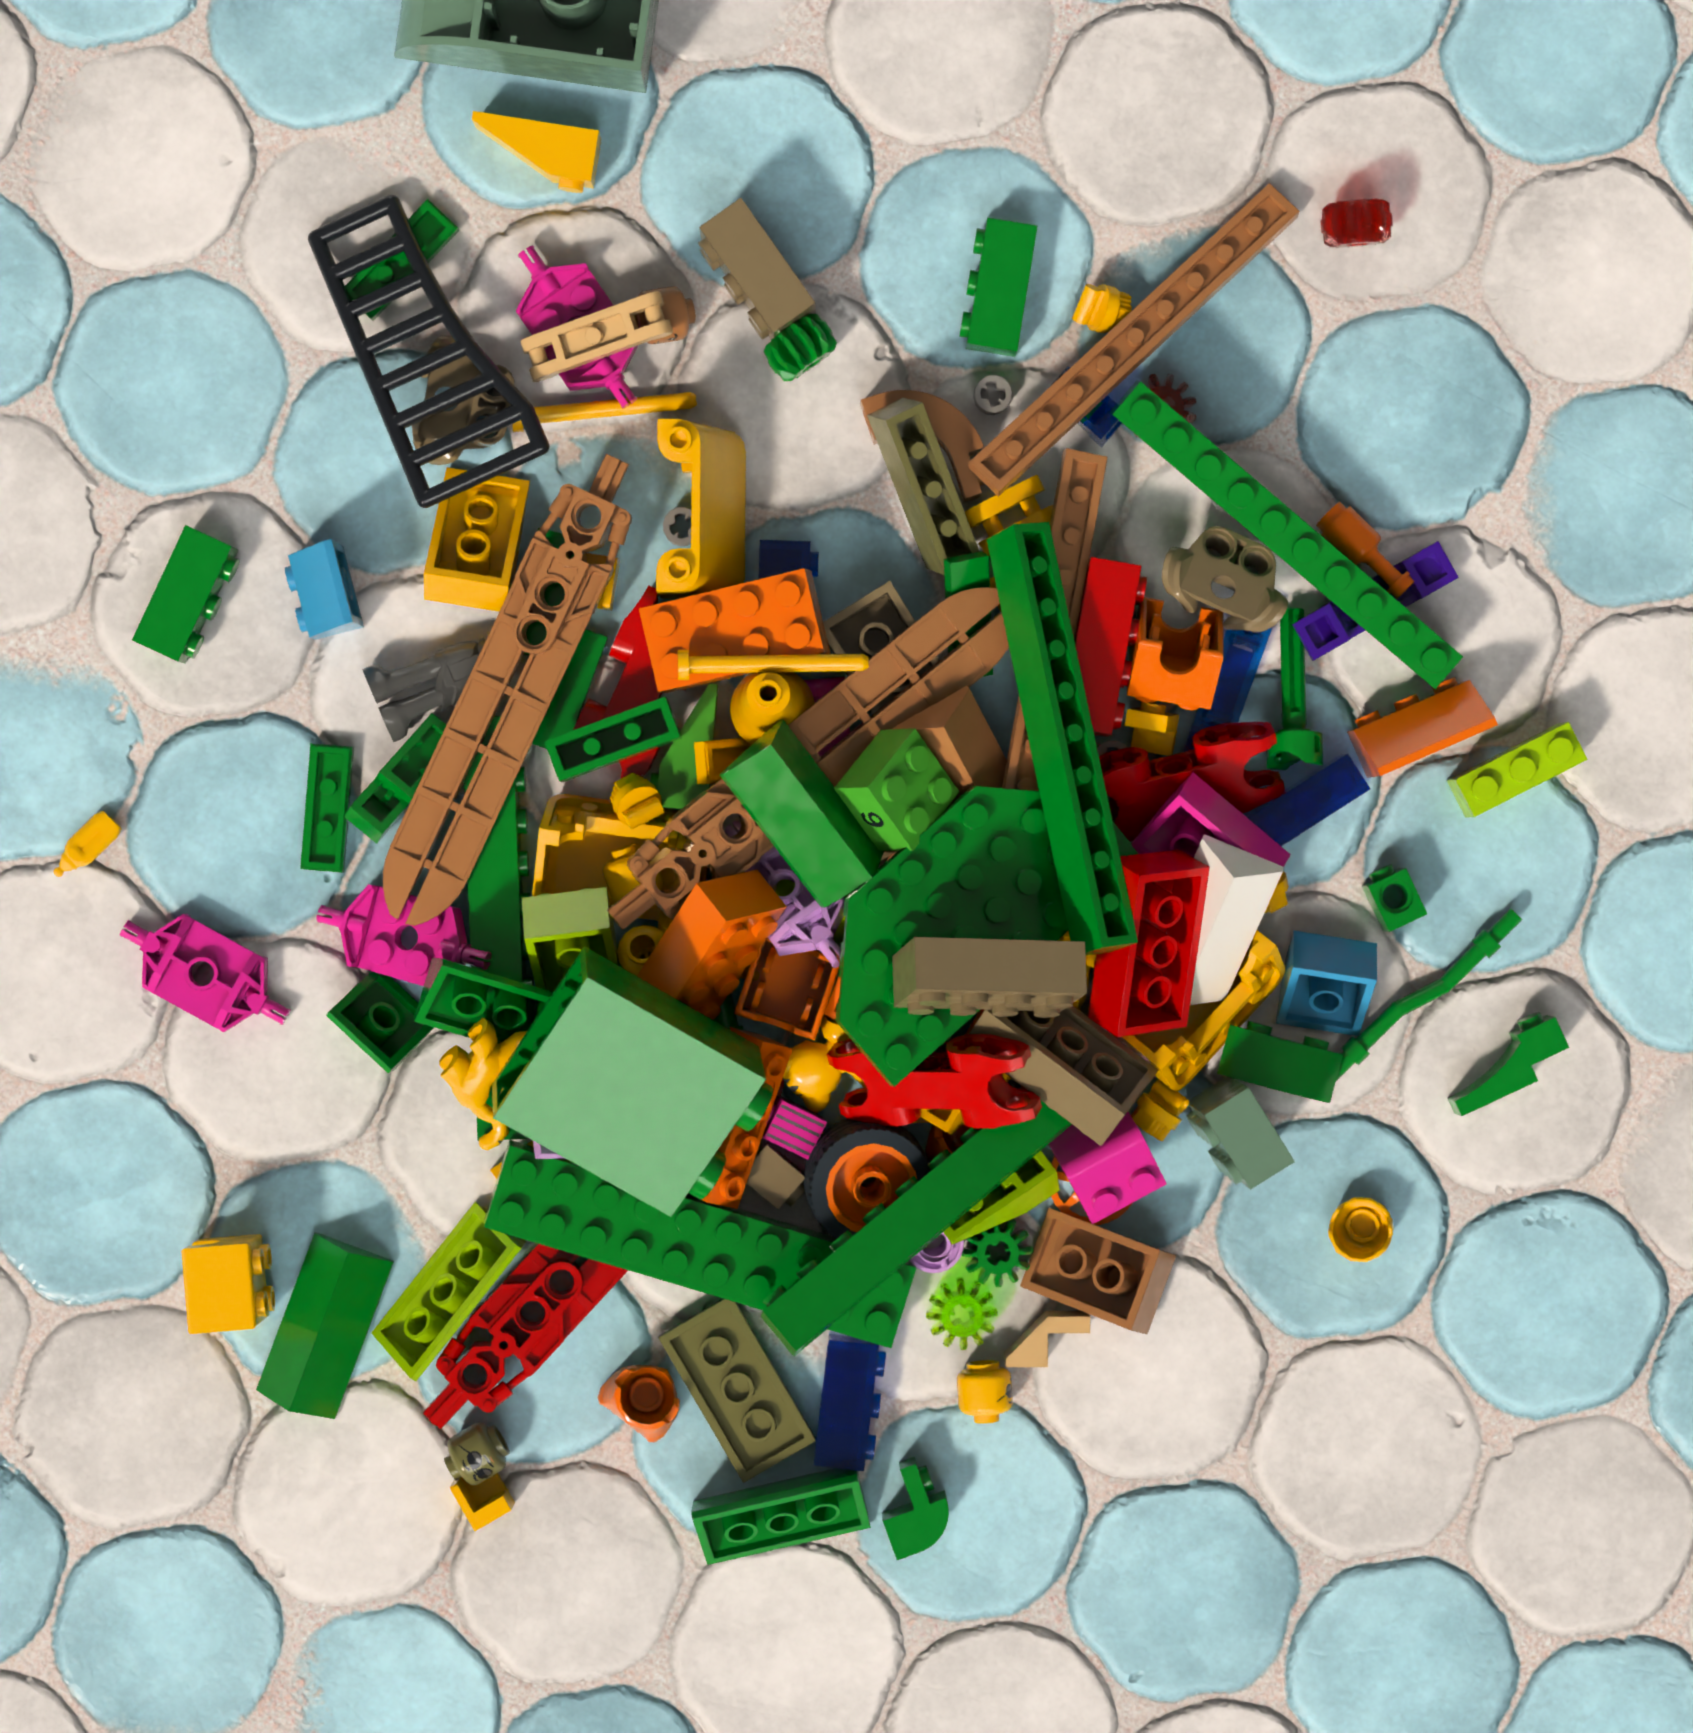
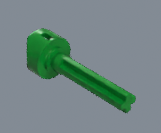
(1294, 740)

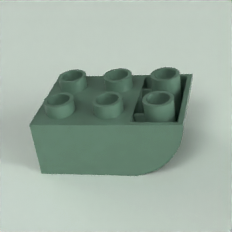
(544, 39)

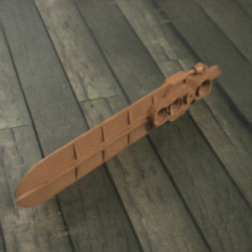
(847, 702)
(524, 710)

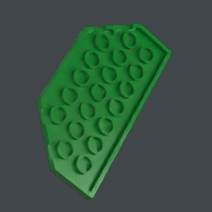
(973, 875)

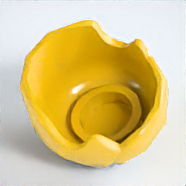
(1361, 1229)

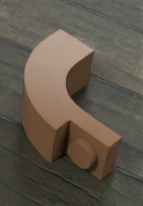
(951, 428)

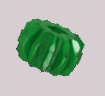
(800, 347)
(1000, 1264)

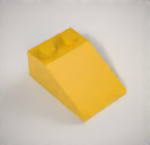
(476, 543)

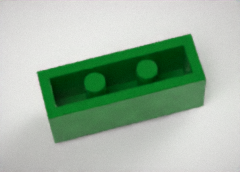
(999, 286)
(187, 595)
(613, 739)

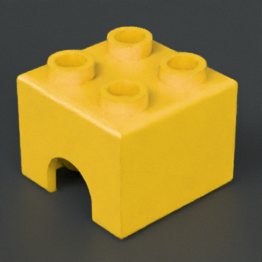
(227, 1283)

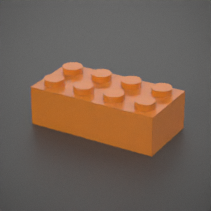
(744, 619)
(714, 940)

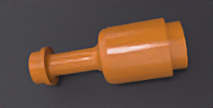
(1359, 543)

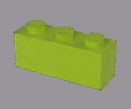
(1517, 769)

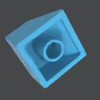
(324, 590)
(1327, 983)

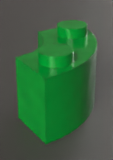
(1280, 1063)

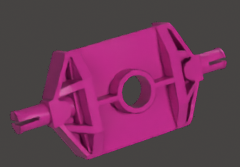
(562, 296)
(374, 938)
(238, 978)

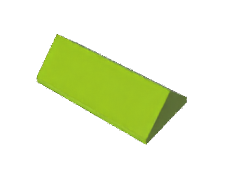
(445, 1292)

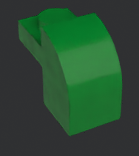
(921, 1521)

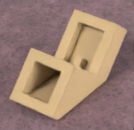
(1032, 1345)

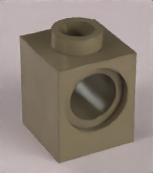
(776, 1177)

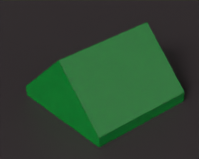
(380, 1020)

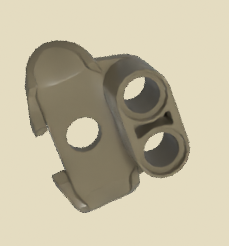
(464, 413)
(1255, 602)

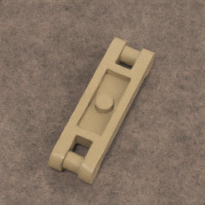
(596, 336)

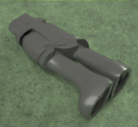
(450, 666)

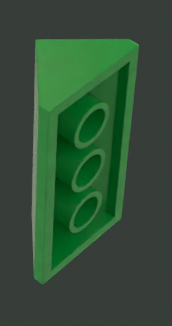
(802, 815)
(461, 996)
(324, 1327)
(780, 1514)

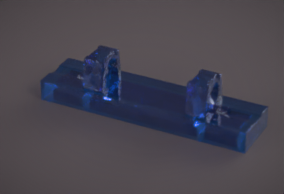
(1233, 682)

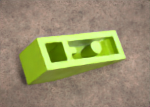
(1012, 1198)

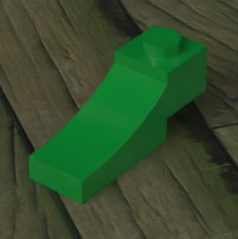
(396, 782)
(1531, 1043)

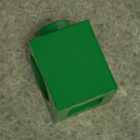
(1410, 905)

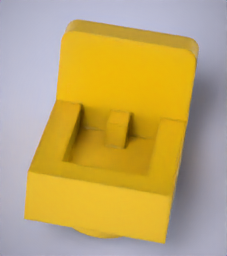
(1153, 728)

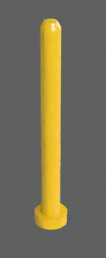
(611, 408)
(769, 663)

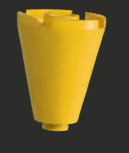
(755, 716)

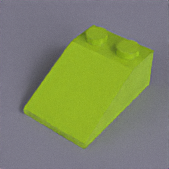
(561, 926)

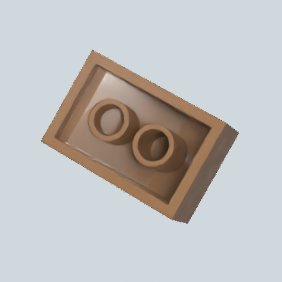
(1098, 1271)

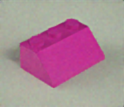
(1200, 810)

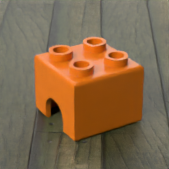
(1175, 662)
(789, 990)

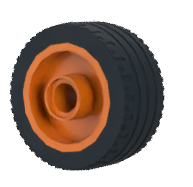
(848, 1156)

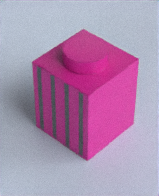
(793, 1127)

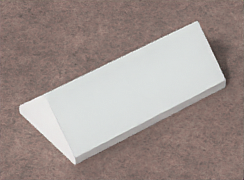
(1233, 908)

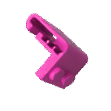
(1108, 1174)

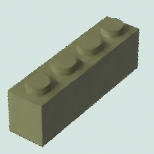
(922, 482)

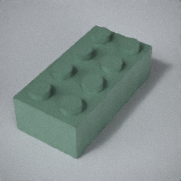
(1239, 1132)

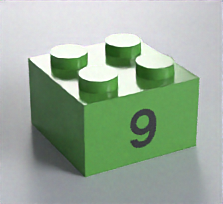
(896, 789)

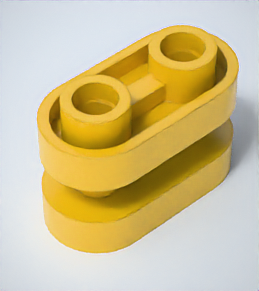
(1022, 494)

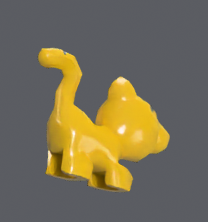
(809, 1070)
(475, 1072)

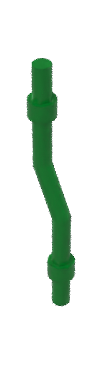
(1483, 945)

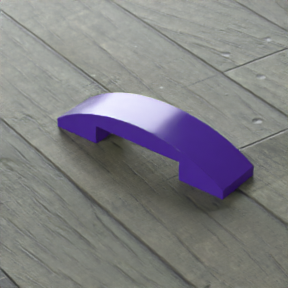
(1332, 627)

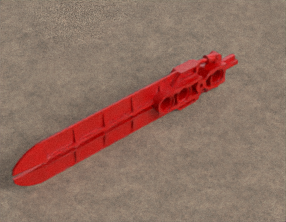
(525, 1339)

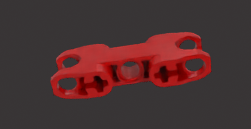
(636, 683)
(1219, 756)
(961, 1078)

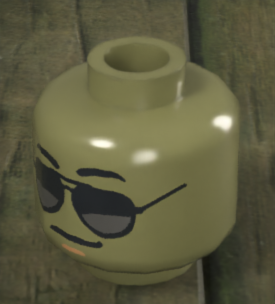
(476, 1453)

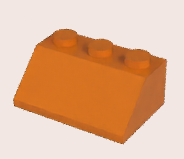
(1420, 727)

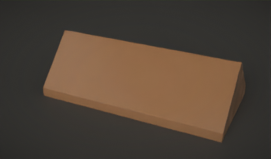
(961, 741)

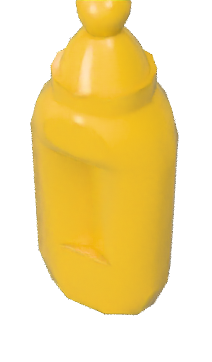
(88, 842)

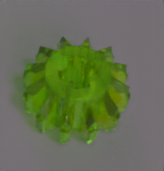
(957, 1326)

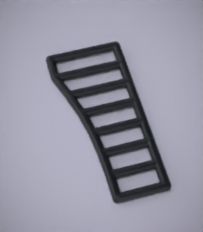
(463, 346)

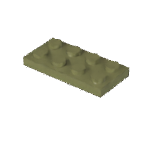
(737, 1388)

